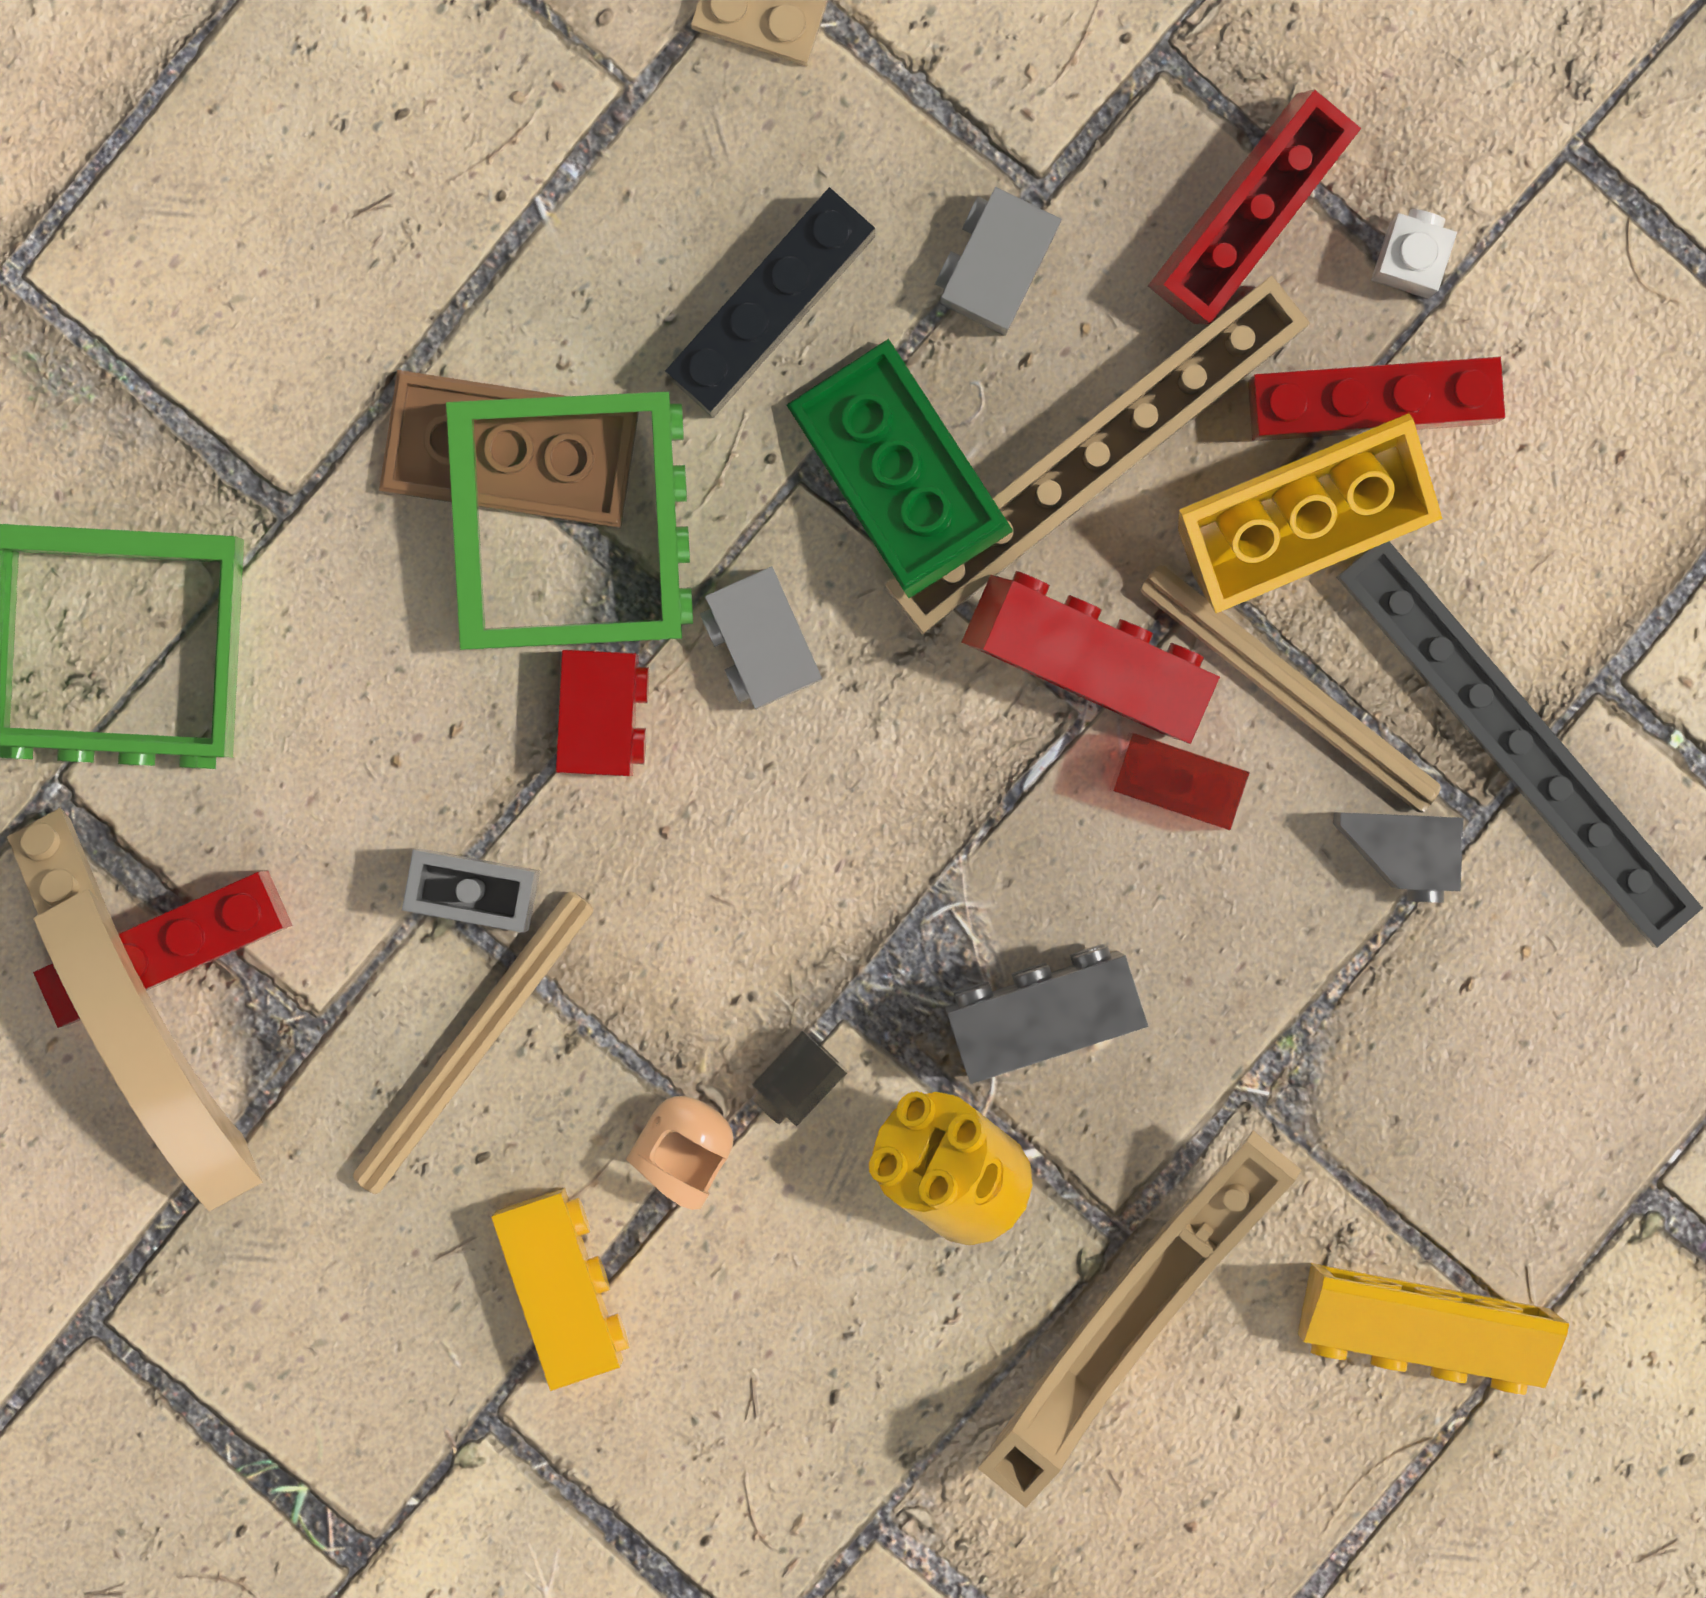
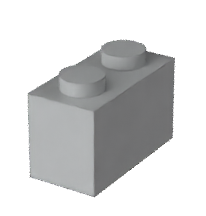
(998, 260)
(761, 638)
(470, 890)

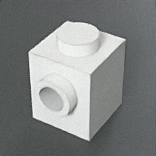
(1415, 253)

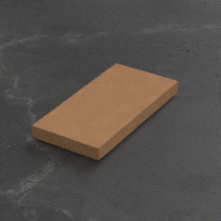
(524, 465)

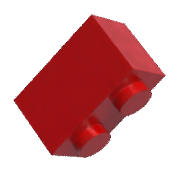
(600, 713)

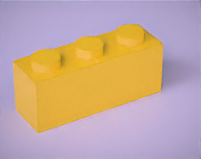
(560, 1288)

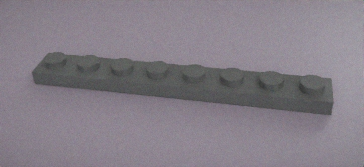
(1520, 743)

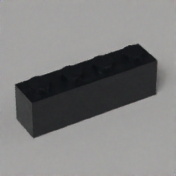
(771, 302)

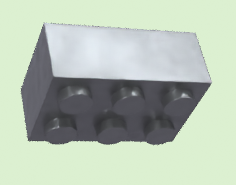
(1045, 1013)

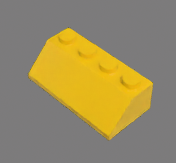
(1309, 514)
(1430, 1327)

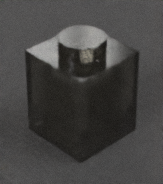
(797, 1079)

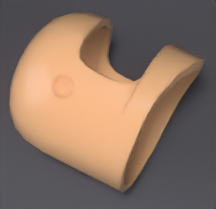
(683, 1149)

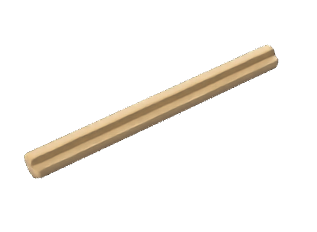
(1290, 689)
(473, 1042)

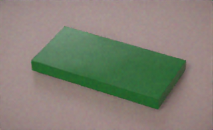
(899, 468)

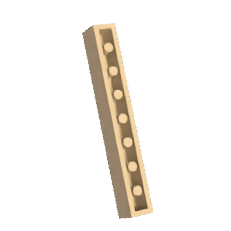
(1118, 441)

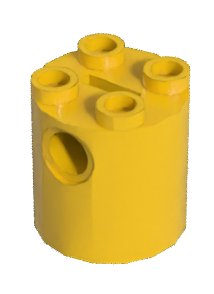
(951, 1168)

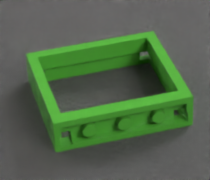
(672, 540)
(132, 748)

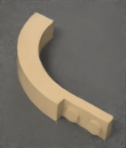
(122, 1019)
(1132, 1316)

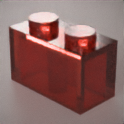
(1179, 781)

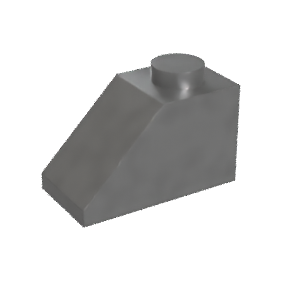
(1409, 850)

